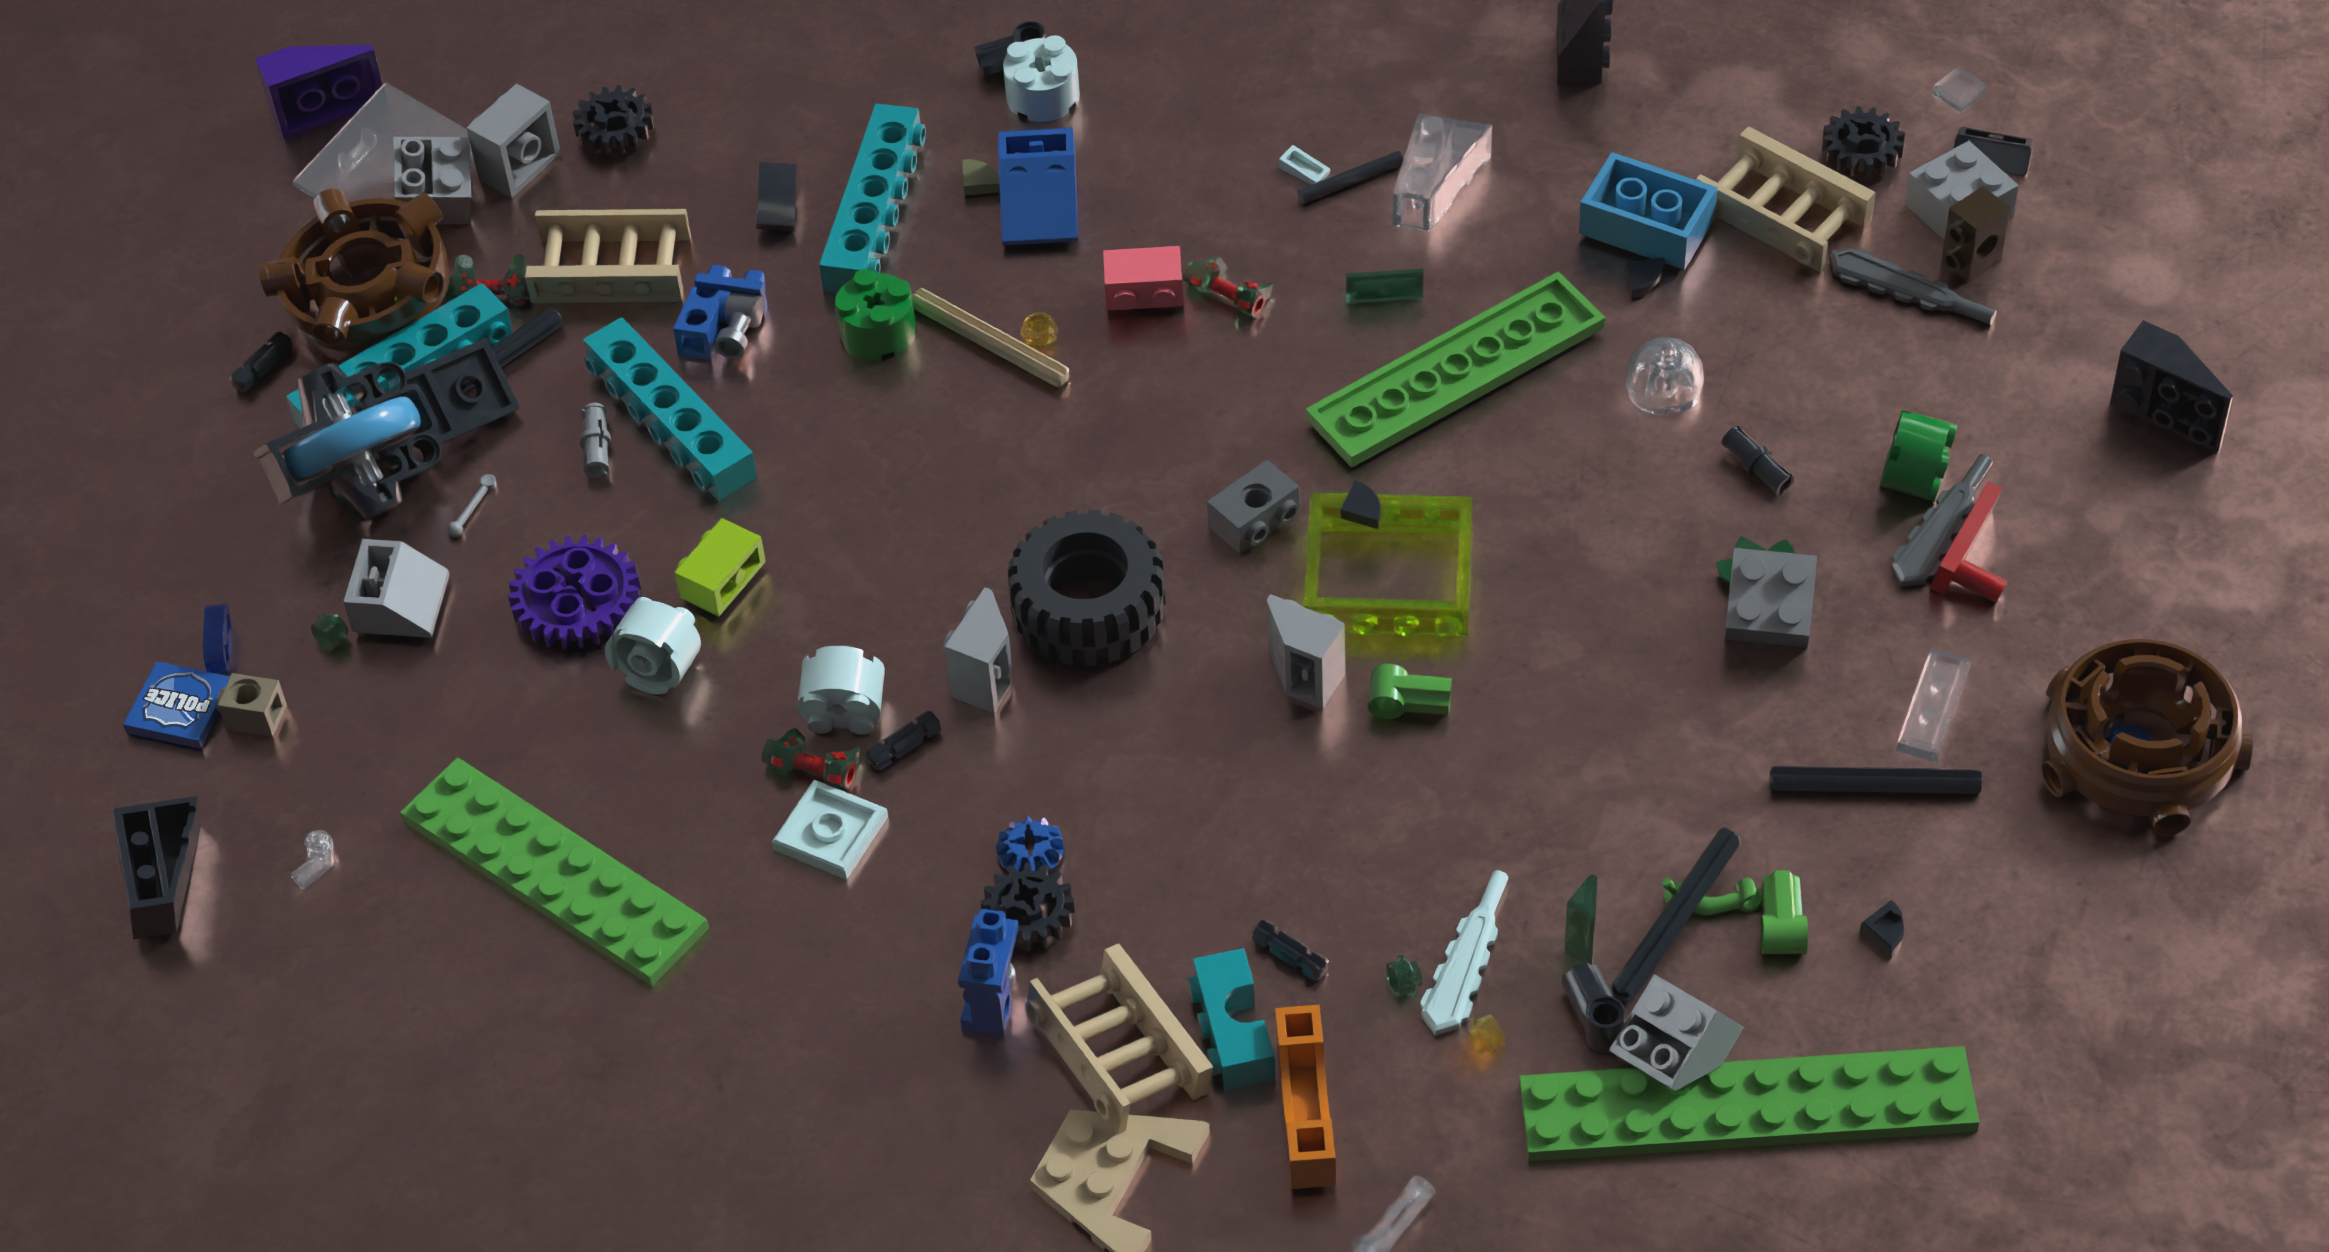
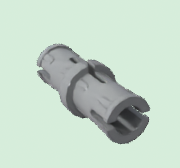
(595, 440)

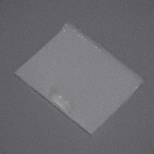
(362, 153)

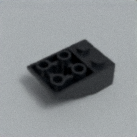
(1581, 40)
(2171, 386)

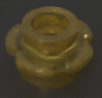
(1039, 330)
(1486, 1035)

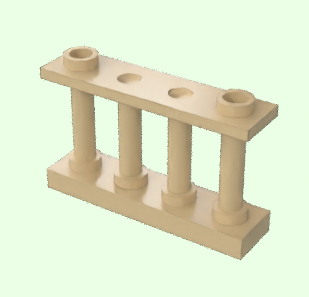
(1801, 174)
(608, 282)
(1138, 1006)

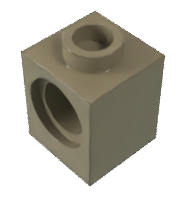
(251, 704)

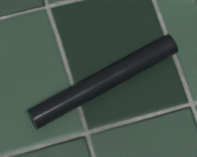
(1350, 177)

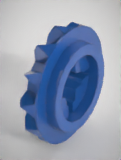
(1047, 847)

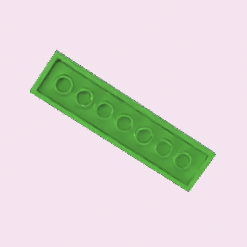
(1454, 369)
(555, 871)

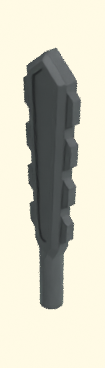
(1885, 277)
(1928, 543)

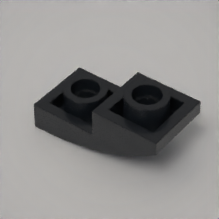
(776, 196)

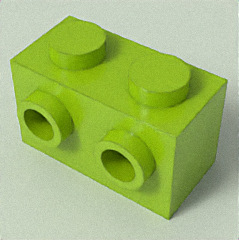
(719, 566)

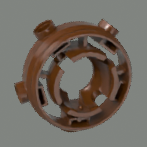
(362, 238)
(2138, 773)

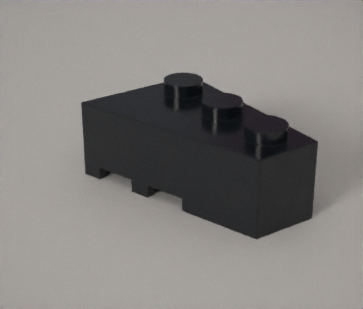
(156, 859)

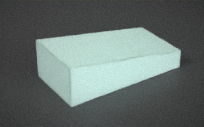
(1303, 166)

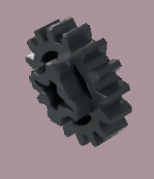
(613, 119)
(1863, 141)
(1035, 900)

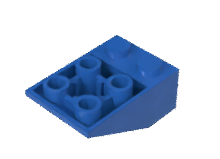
(1038, 186)

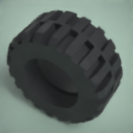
(1086, 627)

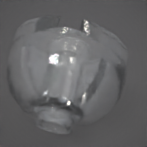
(1664, 376)

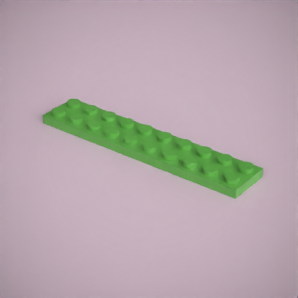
(1750, 1104)

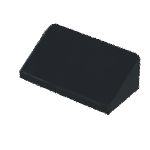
(2007, 151)

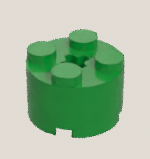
(875, 315)
(1918, 455)

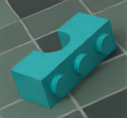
(1239, 1049)

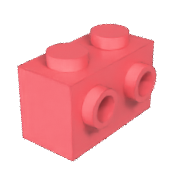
(1143, 278)

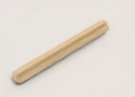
(990, 338)

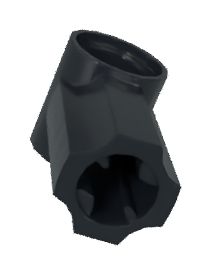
(992, 54)
(1594, 1005)

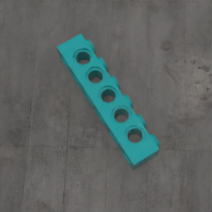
(872, 195)
(445, 330)
(669, 409)

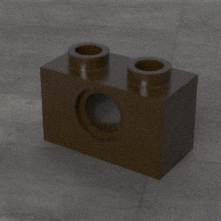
(1975, 234)

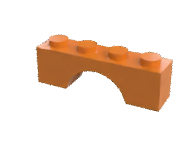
(1305, 1097)

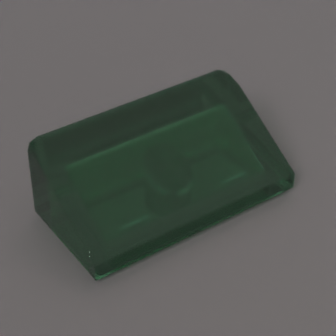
(1384, 286)
(1581, 921)

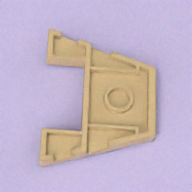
(1094, 1165)

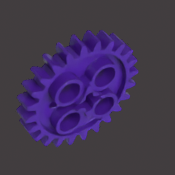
(558, 612)

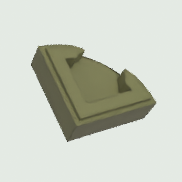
(979, 178)

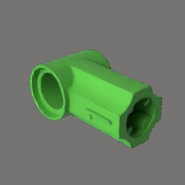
(1395, 691)
(1782, 921)

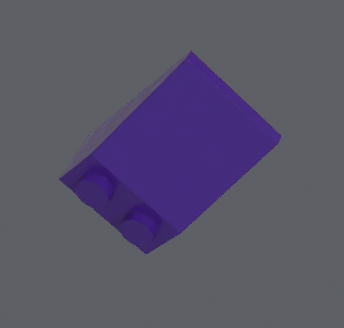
(317, 84)

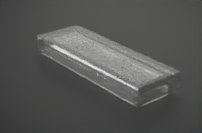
(1933, 705)

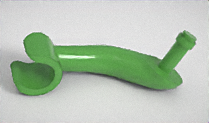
(1746, 897)

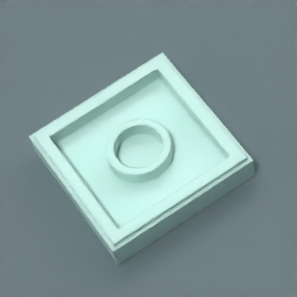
(830, 829)

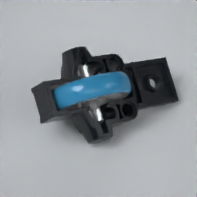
(415, 399)

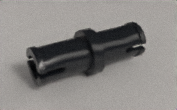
(1758, 460)

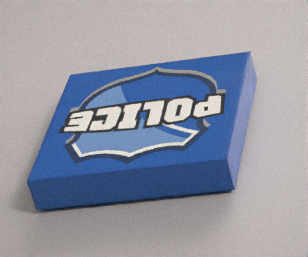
(176, 705)

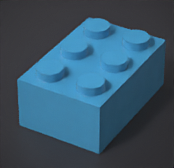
(1647, 210)

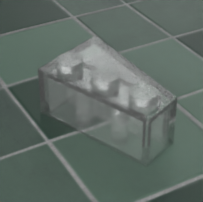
(1436, 166)

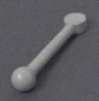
(488, 483)

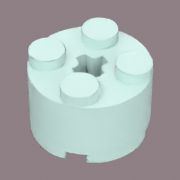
(1041, 78)
(653, 645)
(840, 690)

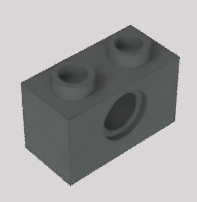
(1253, 506)

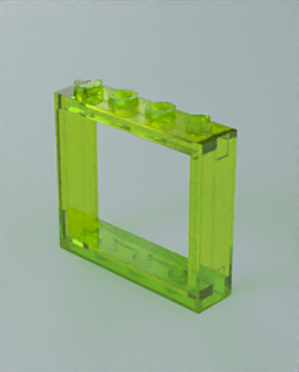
(1398, 515)

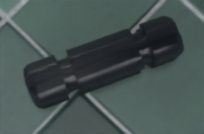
(261, 362)
(903, 740)
(1290, 949)

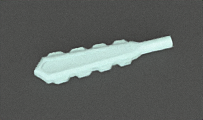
(1459, 977)

